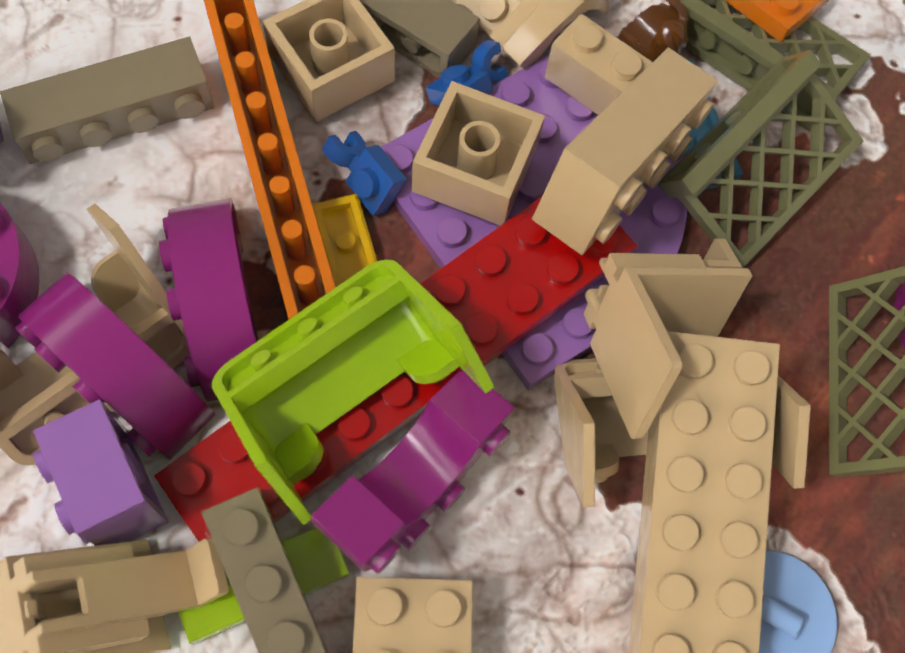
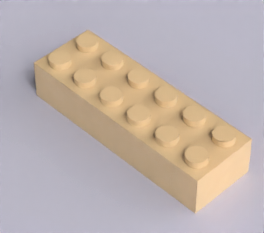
(707, 501)

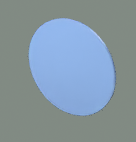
(795, 608)

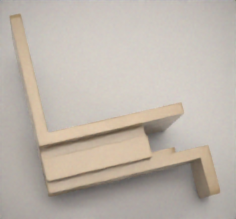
(644, 302)
(103, 596)

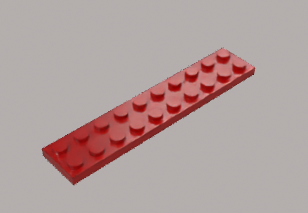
(498, 296)

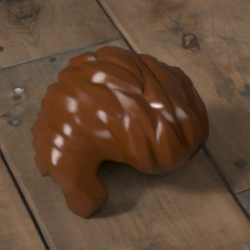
(658, 29)

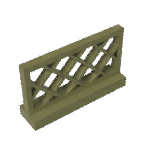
(746, 58)
(748, 122)
(842, 384)

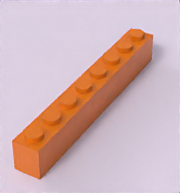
(270, 154)

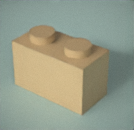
(593, 64)

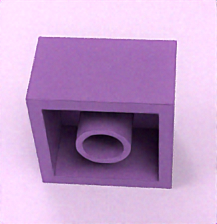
(97, 477)

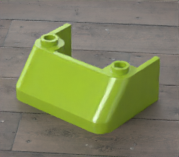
(331, 362)

